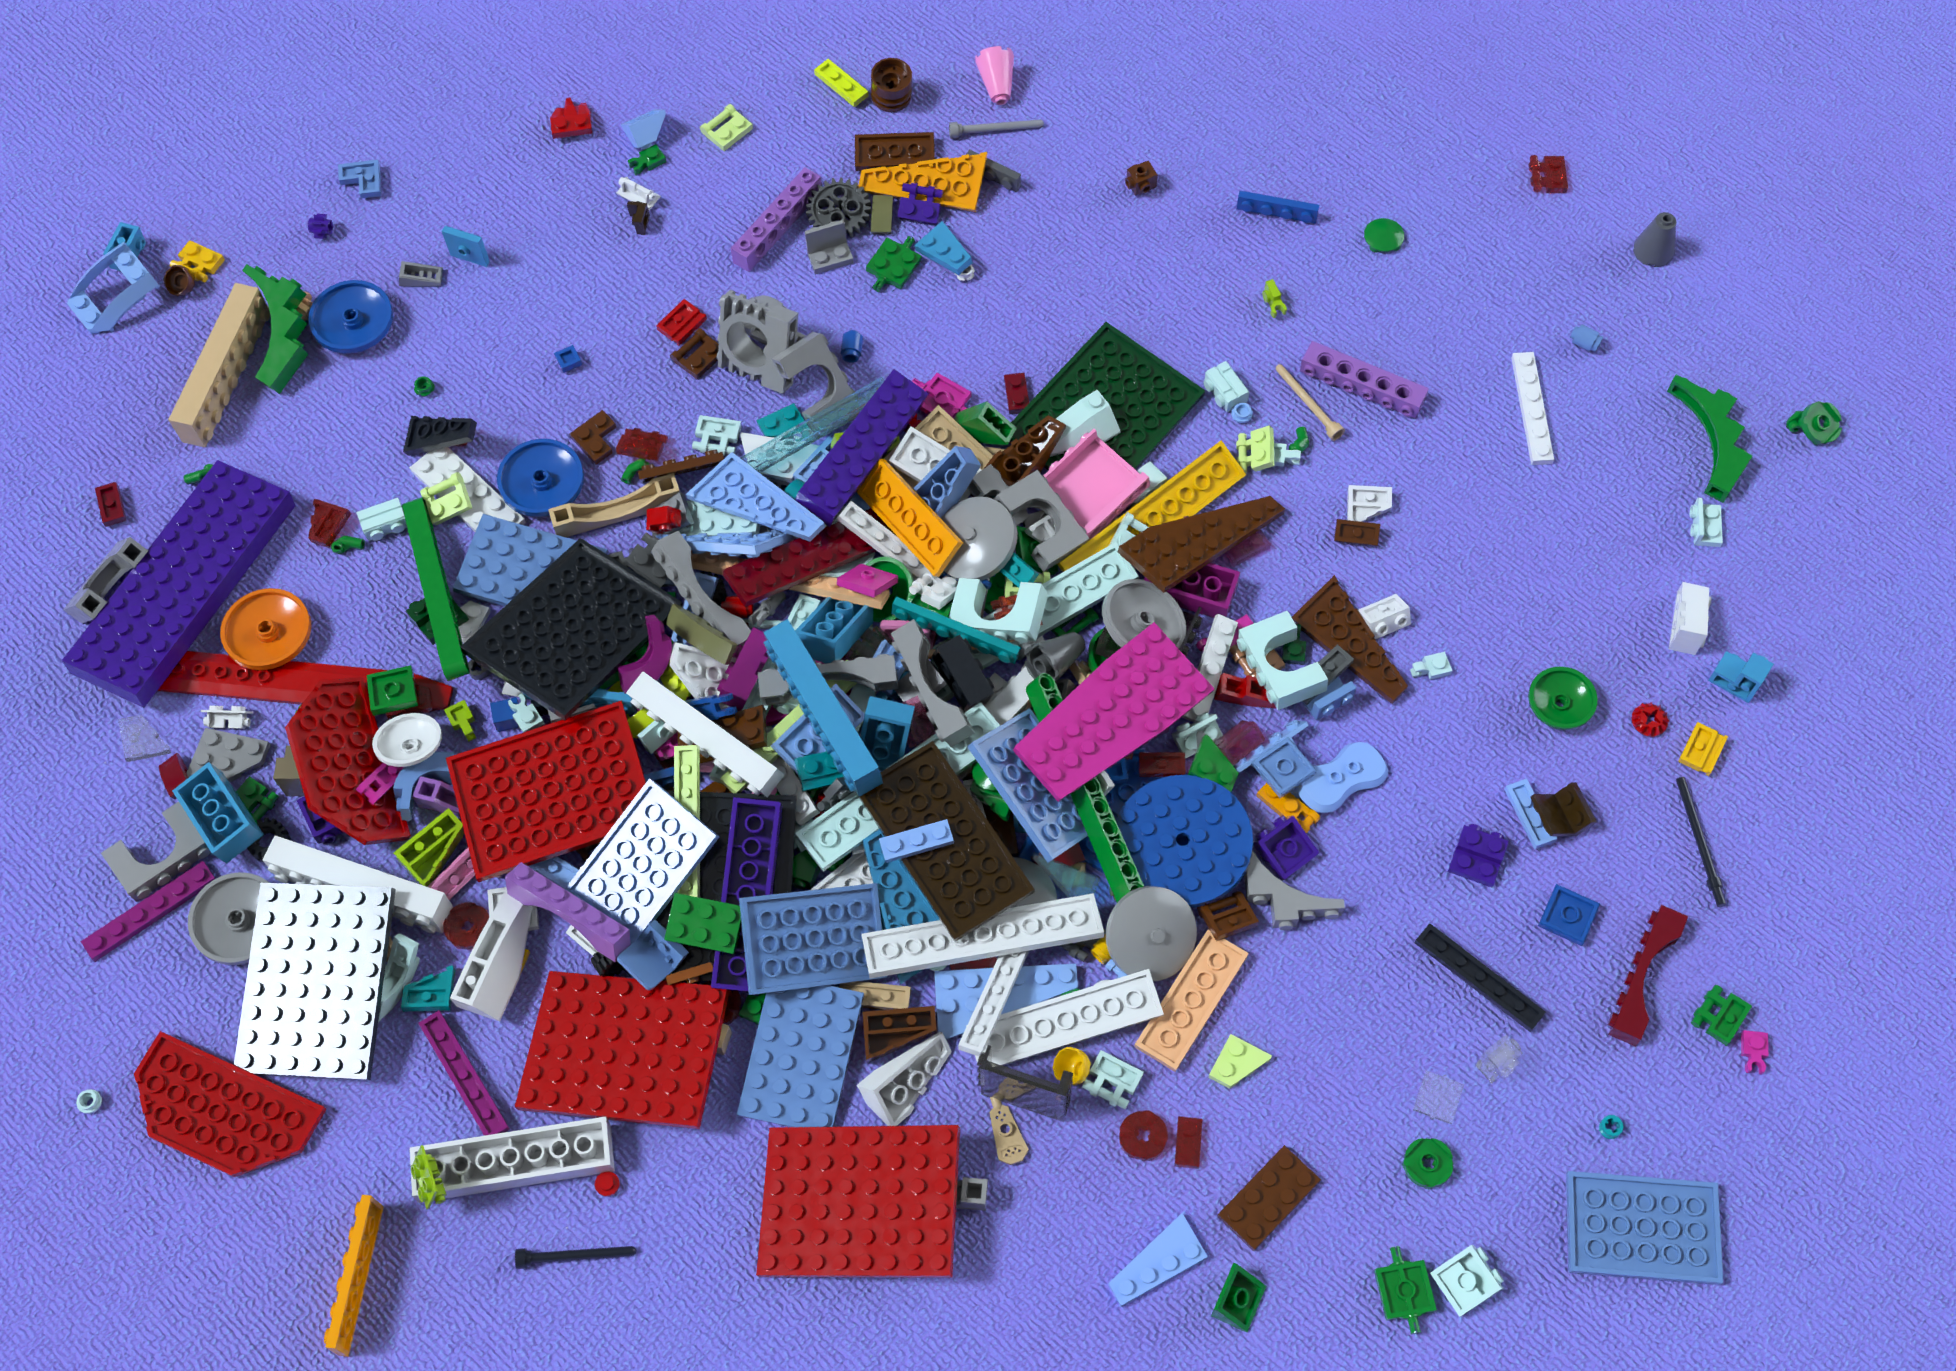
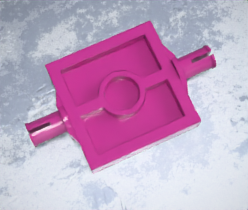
(944, 393)

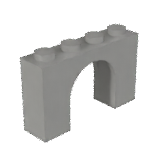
(811, 351)
(1036, 493)
(89, 598)
(142, 879)

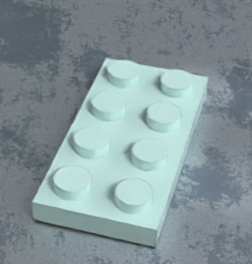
(715, 521)

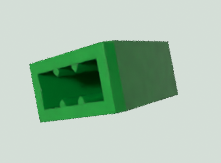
(986, 424)

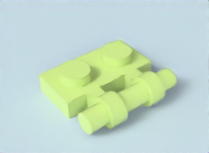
(1261, 449)

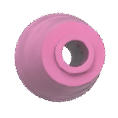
(996, 72)

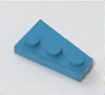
(944, 249)

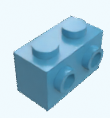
(131, 236)

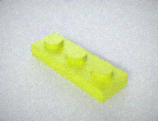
(841, 82)

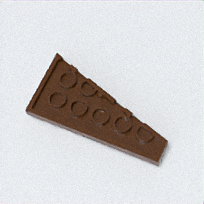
(1332, 621)

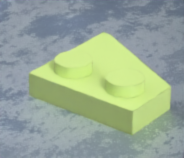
(1237, 1061)

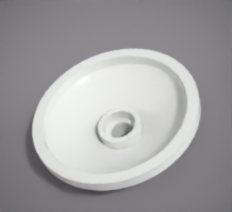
(407, 739)

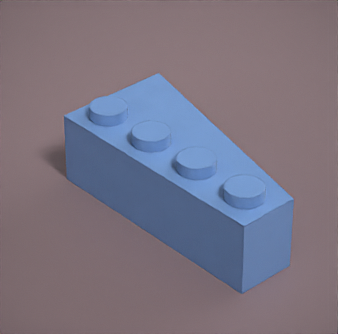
(948, 480)

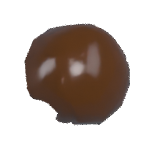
(179, 280)

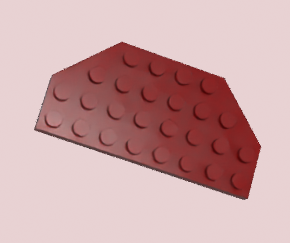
(335, 754)
(217, 1113)

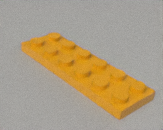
(909, 517)
(353, 1281)

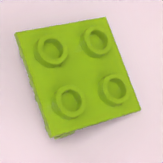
(425, 1171)

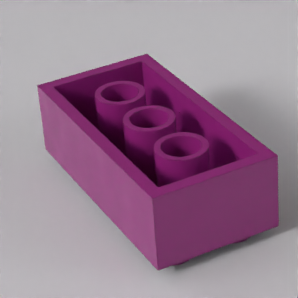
(1207, 588)

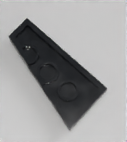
(433, 434)

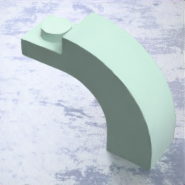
(398, 972)

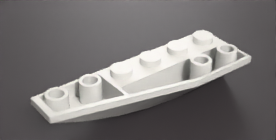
(495, 961)

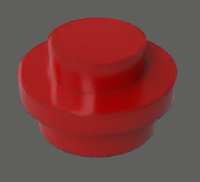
(607, 1183)

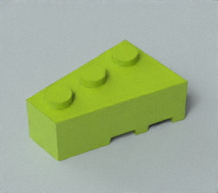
(431, 848)

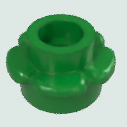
(423, 382)

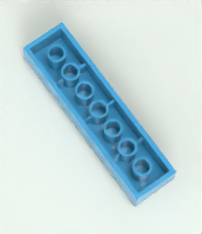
(822, 709)

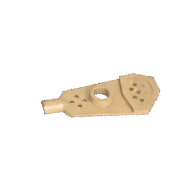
(1009, 1140)

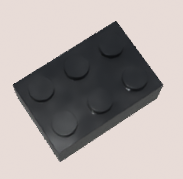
(963, 673)

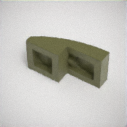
(882, 214)

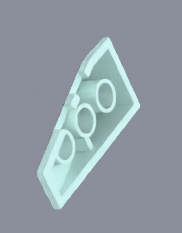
(1083, 417)

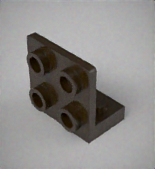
(1564, 812)

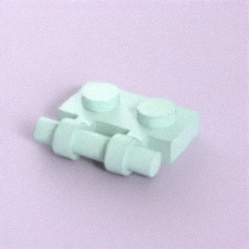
(716, 429)
(1116, 1073)

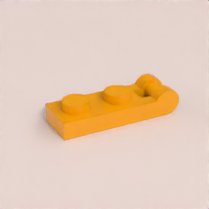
(1288, 806)

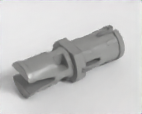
(767, 608)

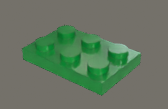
(704, 923)

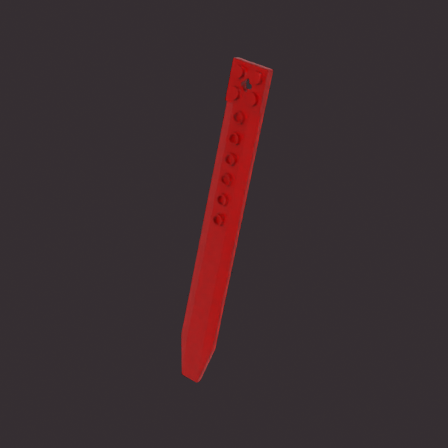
(291, 683)

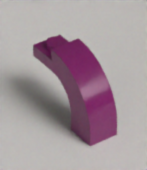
(654, 660)

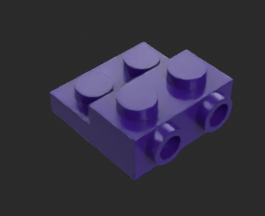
(321, 829)
(1285, 846)
(1478, 855)

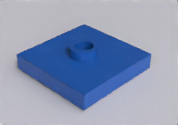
(1569, 915)

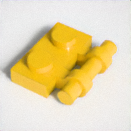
(200, 257)

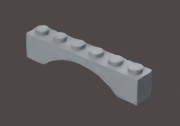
(675, 558)
(914, 648)
(875, 673)

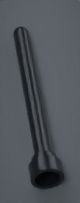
(525, 1258)

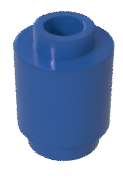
(851, 346)

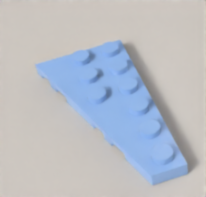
(960, 991)

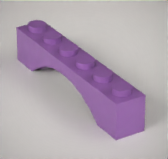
(435, 796)
(599, 929)

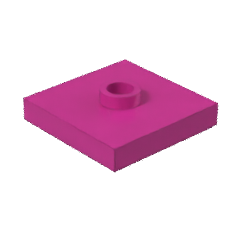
(867, 580)

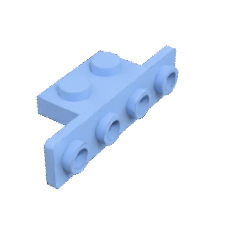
(1292, 729)

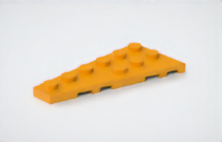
(957, 177)

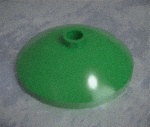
(900, 589)
(1568, 688)

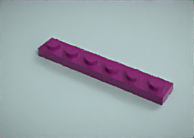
(147, 911)
(463, 1075)

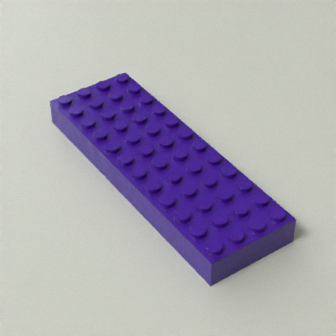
(179, 584)

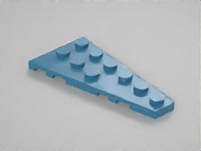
(898, 894)

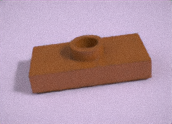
(690, 975)

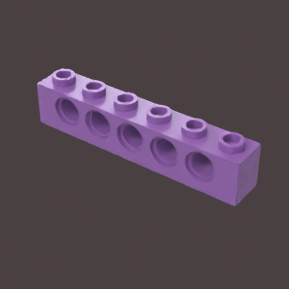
(775, 220)
(1374, 378)

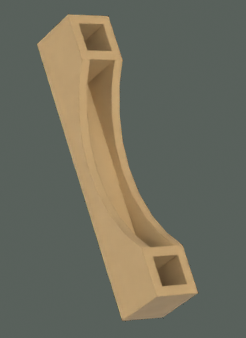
(580, 518)

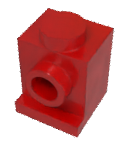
(663, 519)

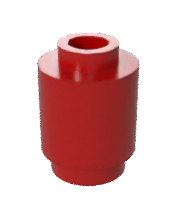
(734, 606)

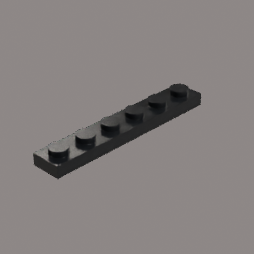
(1480, 977)

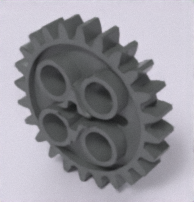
(853, 198)

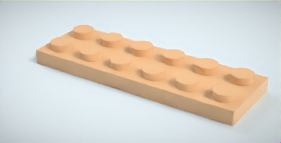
(1191, 1000)

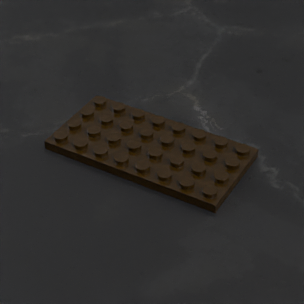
(962, 880)

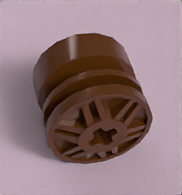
(891, 84)

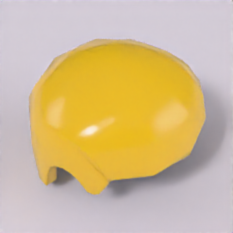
(1073, 1061)

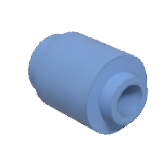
(1586, 338)

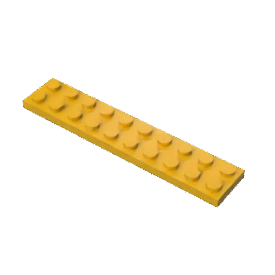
(1178, 497)

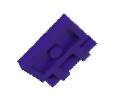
(920, 210)

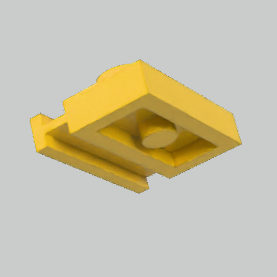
(1702, 749)

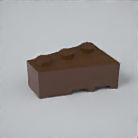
(895, 1029)

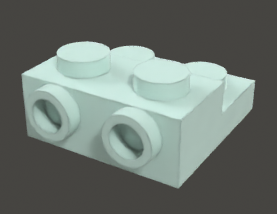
(1467, 1279)

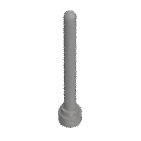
(957, 130)

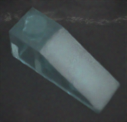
(1067, 878)

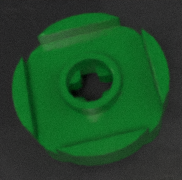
(1810, 422)
(1442, 1163)

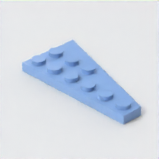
(747, 494)
(734, 543)

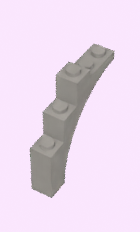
(1286, 902)

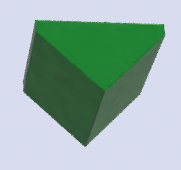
(1239, 1298)

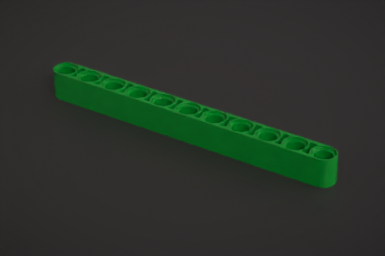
(435, 589)
(1092, 806)

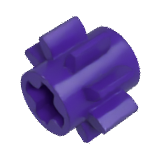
(320, 226)

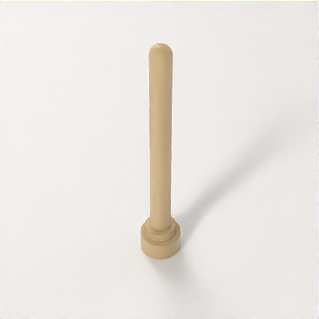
(1333, 429)

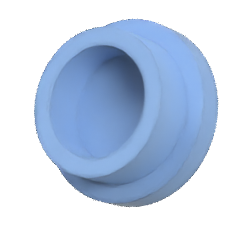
(1242, 413)

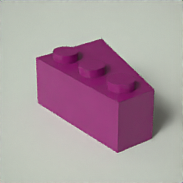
(745, 670)

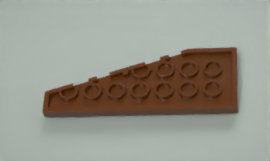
(1184, 546)

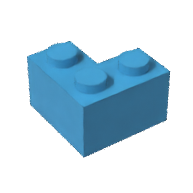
(1741, 677)

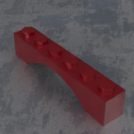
(1631, 1016)

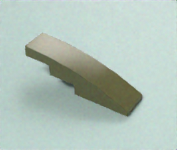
(700, 634)

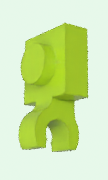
(1273, 296)
(461, 717)

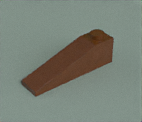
(1028, 452)

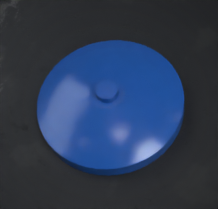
(350, 316)
(540, 477)

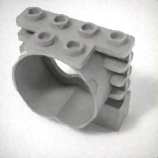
(737, 348)

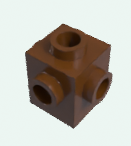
(1141, 178)

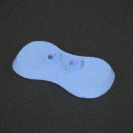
(1353, 769)

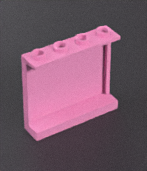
(1095, 483)

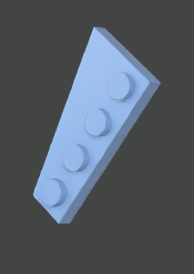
(1160, 1261)

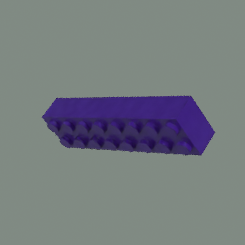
(861, 447)
(747, 874)

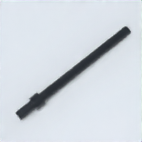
(1714, 883)

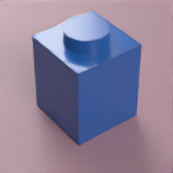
(503, 715)

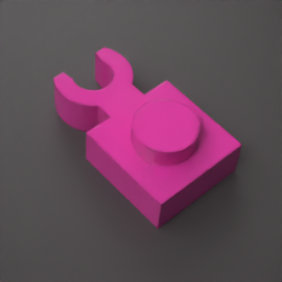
(1755, 1047)

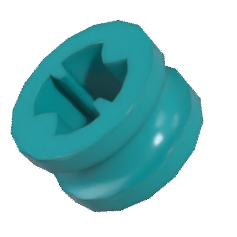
(1614, 1120)

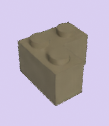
(287, 775)

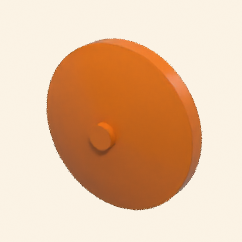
(265, 629)

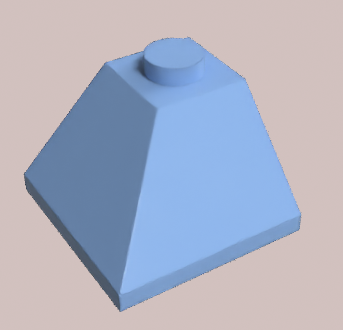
(644, 128)

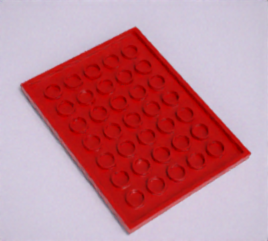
(546, 789)
(623, 1050)
(859, 1202)

